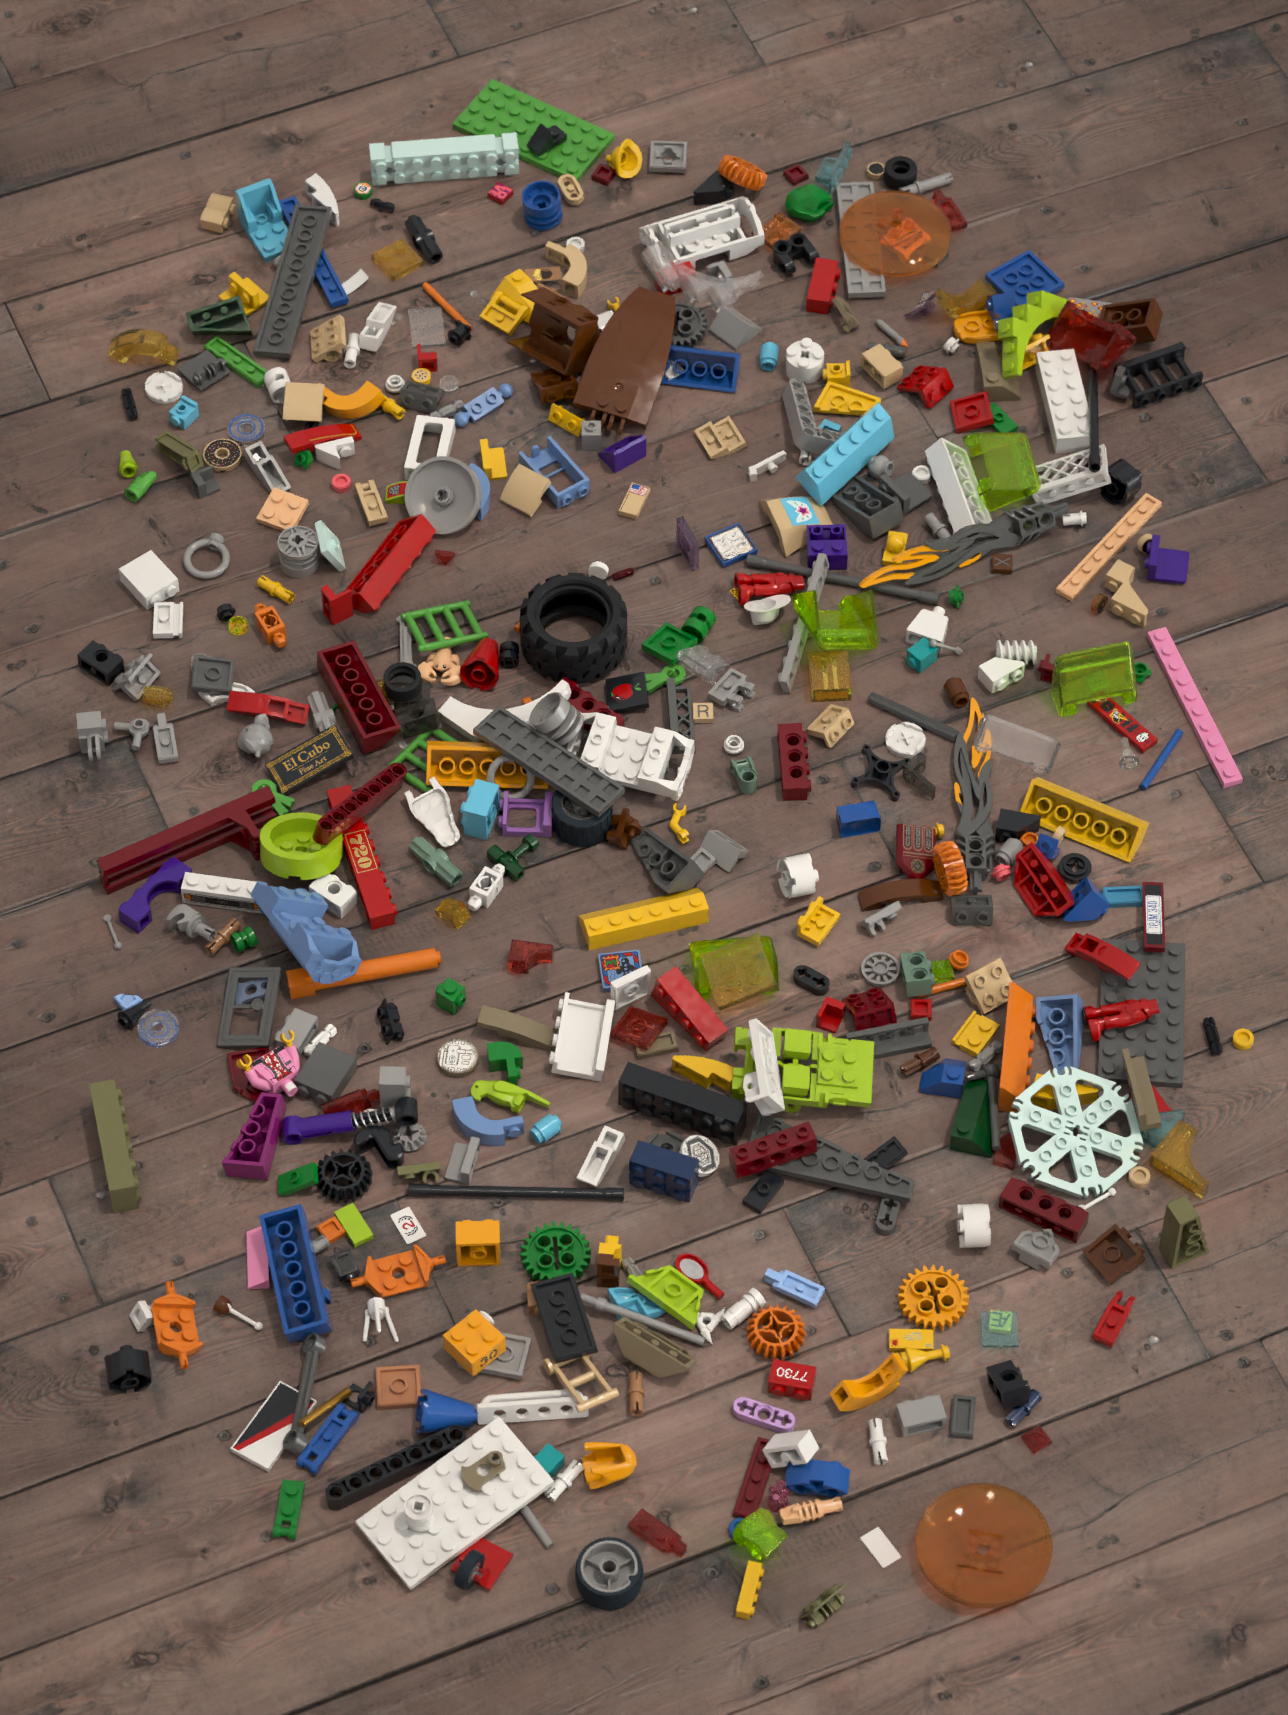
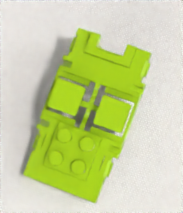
(841, 1068)

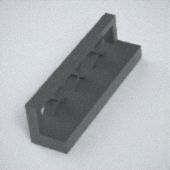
(674, 705)
(896, 1043)

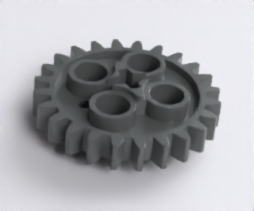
(691, 324)

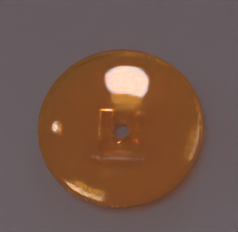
(889, 251)
(990, 1518)

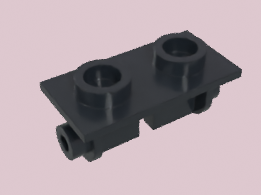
(387, 1014)

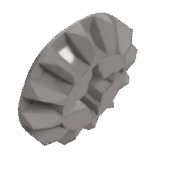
(418, 1136)

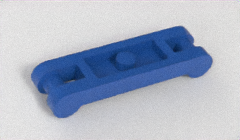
(327, 1438)

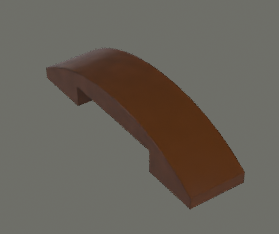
(899, 890)

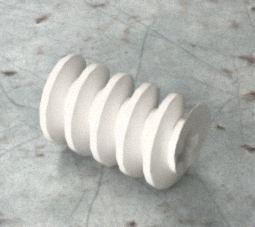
(1017, 652)

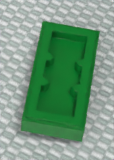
(1002, 421)
(298, 1179)

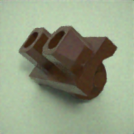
(626, 829)

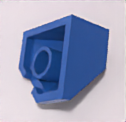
(1088, 903)
(944, 1078)

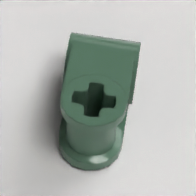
(744, 774)

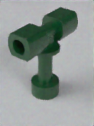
(510, 859)

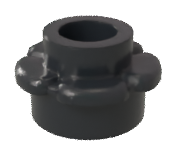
(225, 612)

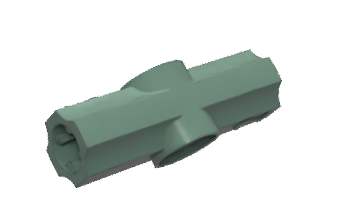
(435, 861)

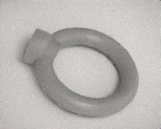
(215, 543)
(491, 778)

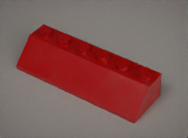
(390, 562)

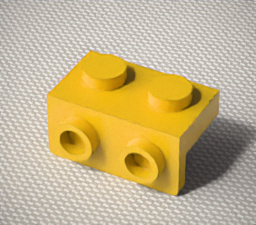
(817, 922)

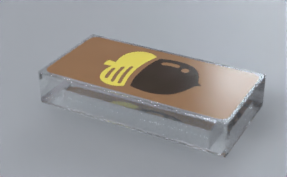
(545, 275)

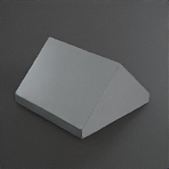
(733, 328)

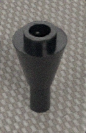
(129, 1017)

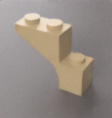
(1125, 600)

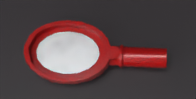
(697, 1271)

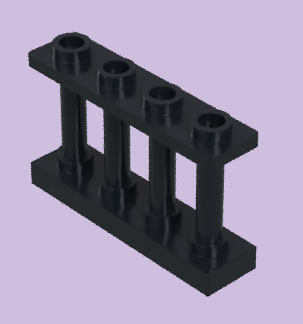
(1159, 360)

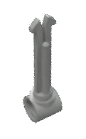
(405, 648)

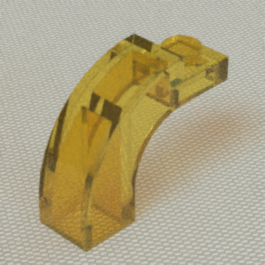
(971, 300)
(142, 342)

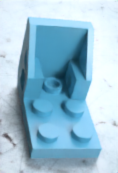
(262, 218)

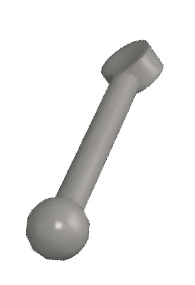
(933, 643)
(107, 919)

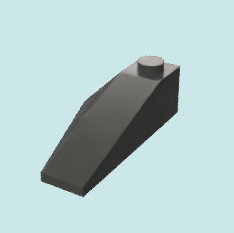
(665, 863)

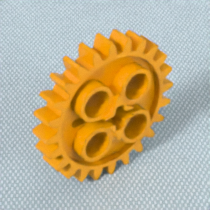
(952, 1293)

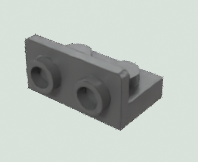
(420, 396)
(971, 910)

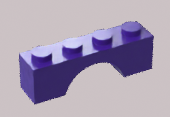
(169, 878)

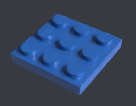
(1022, 276)

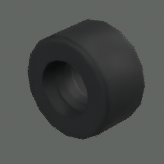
(902, 165)

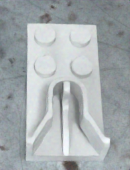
(765, 1081)

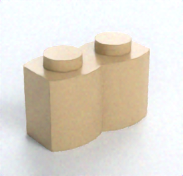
(218, 213)

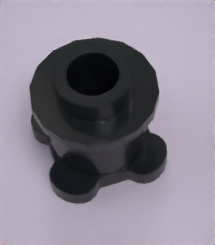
(459, 333)

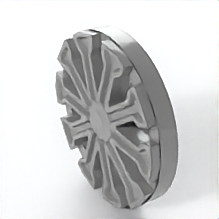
(880, 969)

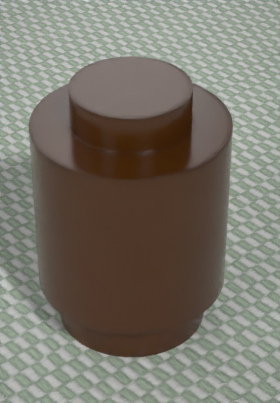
(956, 692)

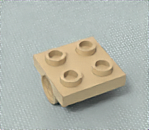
(328, 340)
(988, 985)

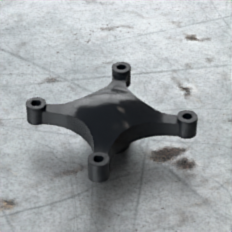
(879, 772)

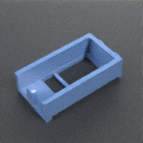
(549, 456)

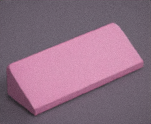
(257, 1260)

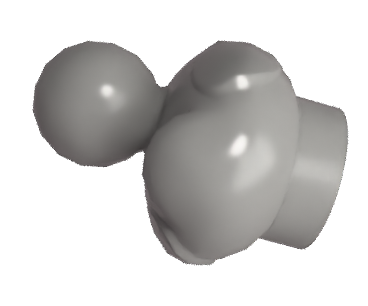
(880, 465)

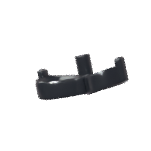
(390, 206)

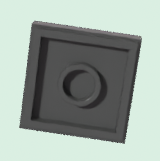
(212, 675)

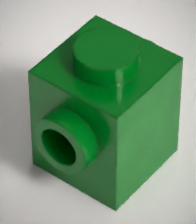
(450, 996)

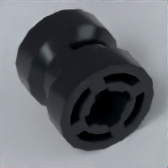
(509, 654)

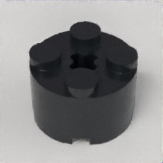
(1124, 482)
(128, 1369)

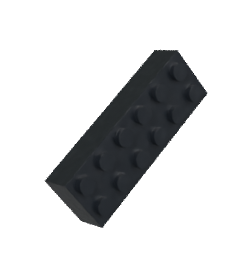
(682, 1103)

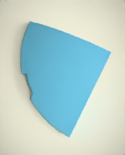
(635, 1302)

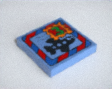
(616, 965)

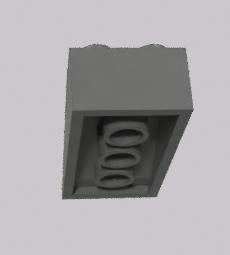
(868, 507)

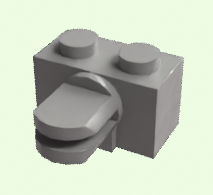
(92, 733)

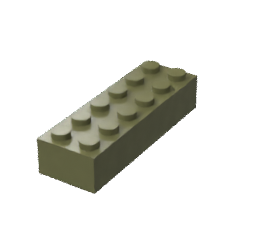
(115, 1145)

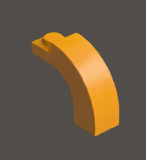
(353, 405)
(862, 1392)

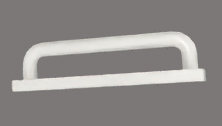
(532, 1402)

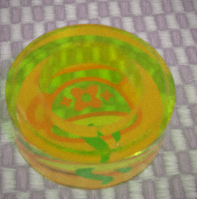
(238, 625)

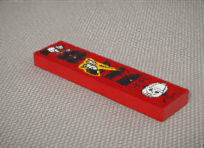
(1123, 723)

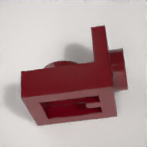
(1046, 669)

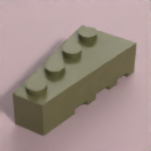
(1181, 1233)

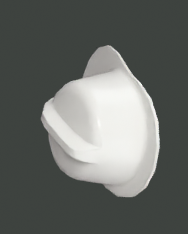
(766, 609)

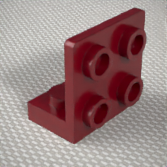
(870, 1009)

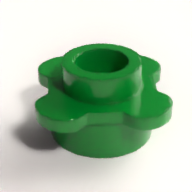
(303, 459)
(956, 596)
(1141, 671)

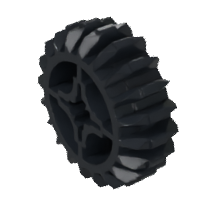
(342, 1182)

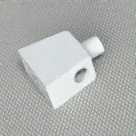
(928, 625)

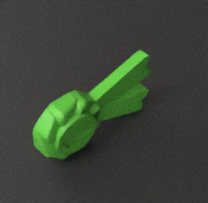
(656, 680)
(282, 801)

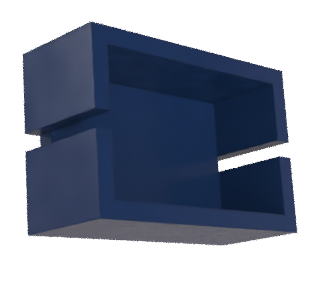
(663, 1171)

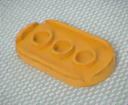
(975, 327)

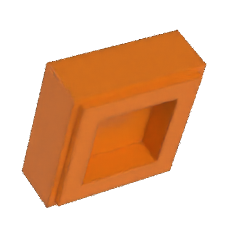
(331, 1230)

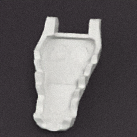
(435, 813)

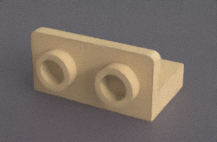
(831, 724)

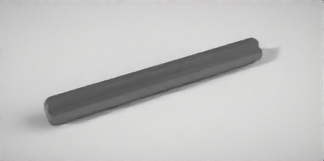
(913, 716)

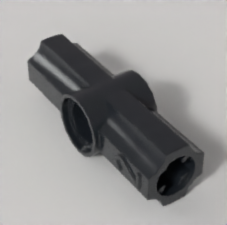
(423, 239)

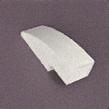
(322, 196)
(377, 326)
(601, 1156)

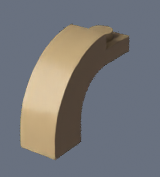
(574, 261)

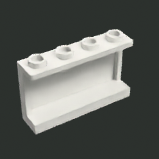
(581, 1038)

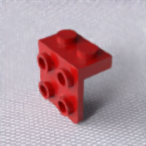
(929, 382)

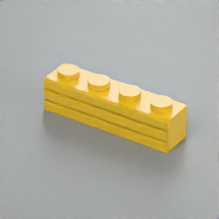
(748, 1591)

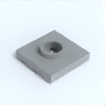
(672, 149)

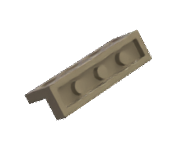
(1141, 1091)

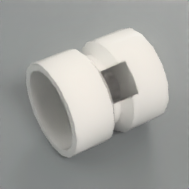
(275, 382)
(419, 1512)

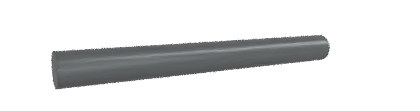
(993, 1109)

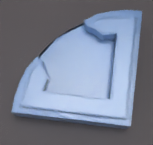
(127, 1001)

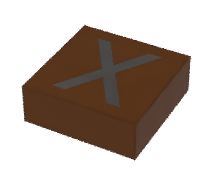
(1002, 563)

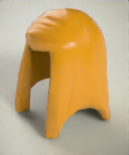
(607, 1463)

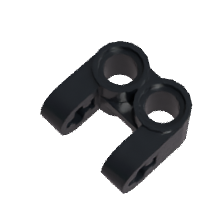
(797, 248)

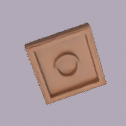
(398, 1386)

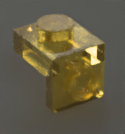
(454, 911)

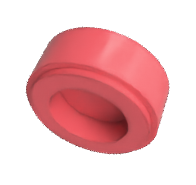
(341, 483)

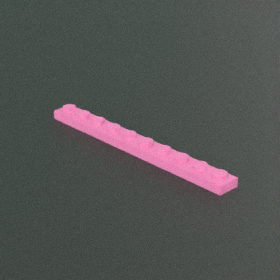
(1194, 707)

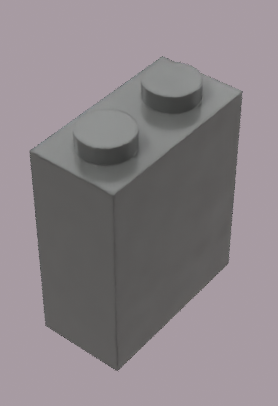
(325, 1074)

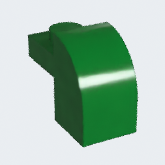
(505, 1057)

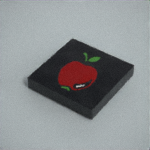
(627, 692)

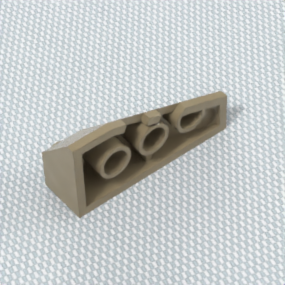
(990, 374)

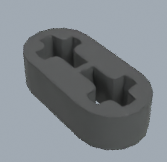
(891, 1216)

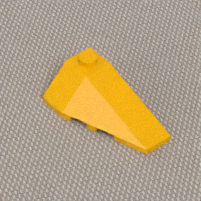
(513, 286)

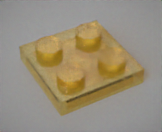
(397, 259)

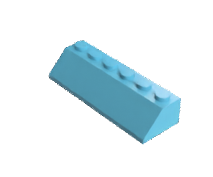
(847, 454)

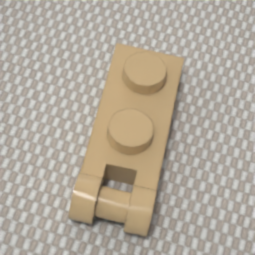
(371, 502)

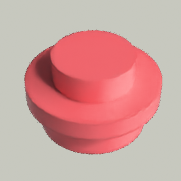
(1001, 872)

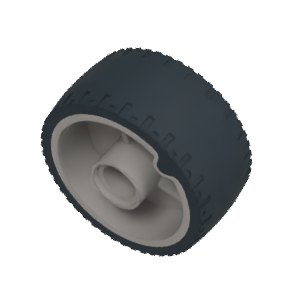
(610, 1589)

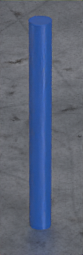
(1161, 759)

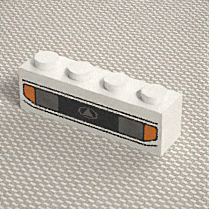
(218, 892)

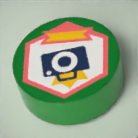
(363, 190)

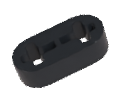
(811, 980)

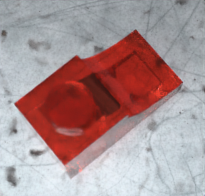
(526, 955)

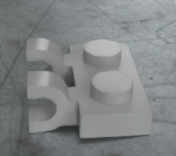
(726, 688)

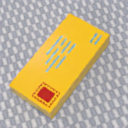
(914, 1338)

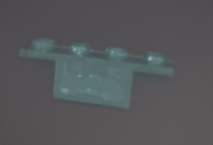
(833, 168)

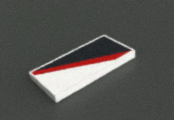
(264, 1435)

